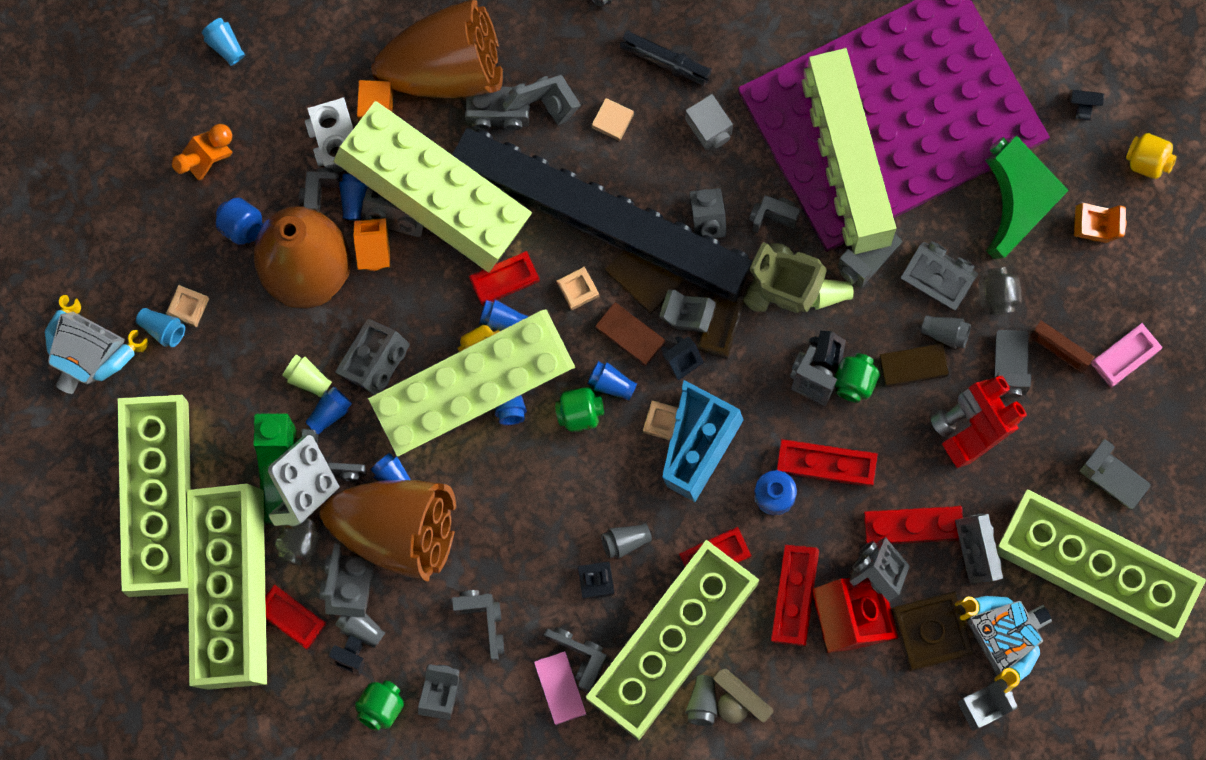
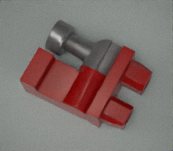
(988, 419)

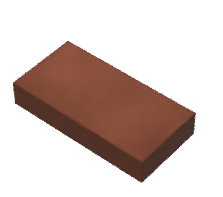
(630, 334)
(1062, 346)

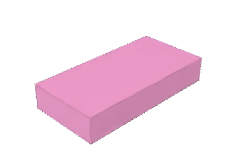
(1126, 355)
(560, 688)

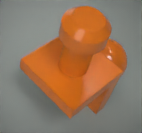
(204, 151)

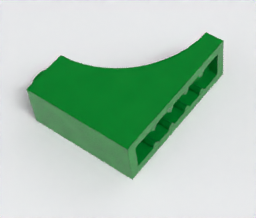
(1026, 192)
(272, 438)

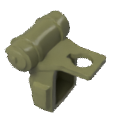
(784, 279)

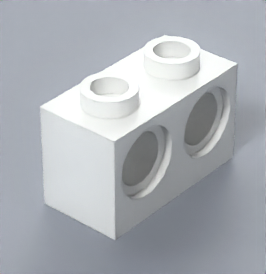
(329, 137)

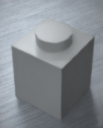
(709, 123)

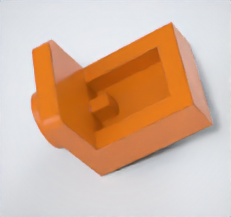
(1099, 222)

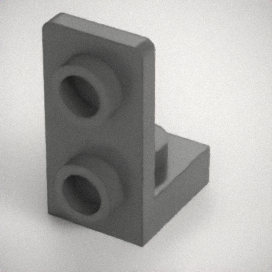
(552, 91)
(1115, 476)
(588, 672)

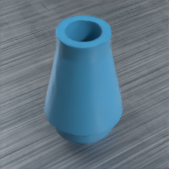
(223, 41)
(162, 327)

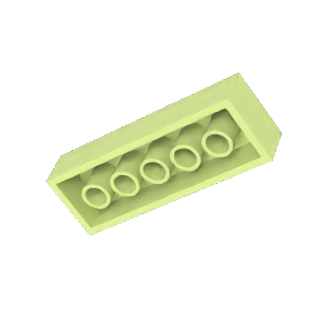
(849, 152)
(432, 186)
(471, 382)
(154, 494)
(1100, 566)
(226, 587)
(672, 640)

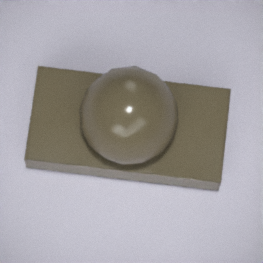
(739, 700)

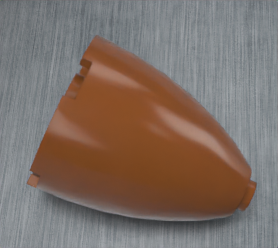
(443, 55)
(301, 257)
(395, 524)

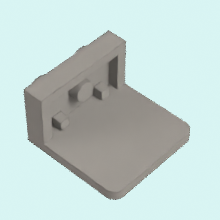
(301, 481)

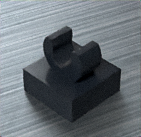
(1085, 101)
(829, 349)
(682, 357)
(596, 580)
(348, 658)

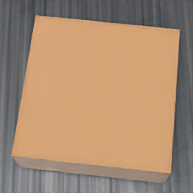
(612, 119)
(577, 288)
(187, 305)
(660, 420)

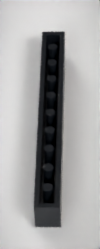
(604, 215)

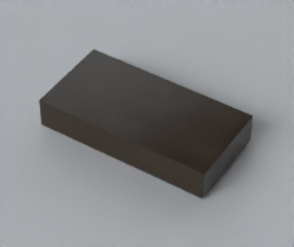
(722, 327)
(914, 365)

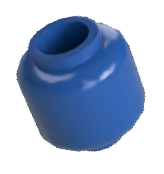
(238, 221)
(775, 492)

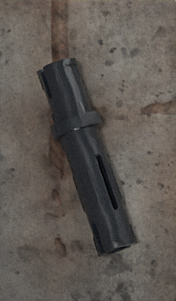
(670, 60)

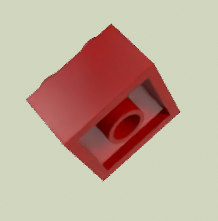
(853, 615)

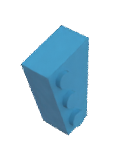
(699, 440)

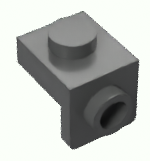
(311, 195)
(780, 211)
(708, 212)
(687, 312)
(439, 691)
(987, 705)

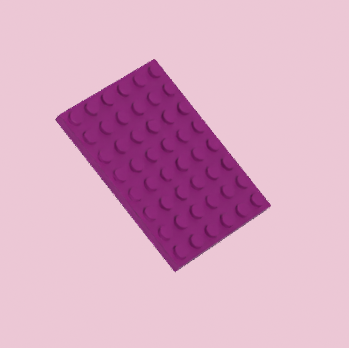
(931, 101)

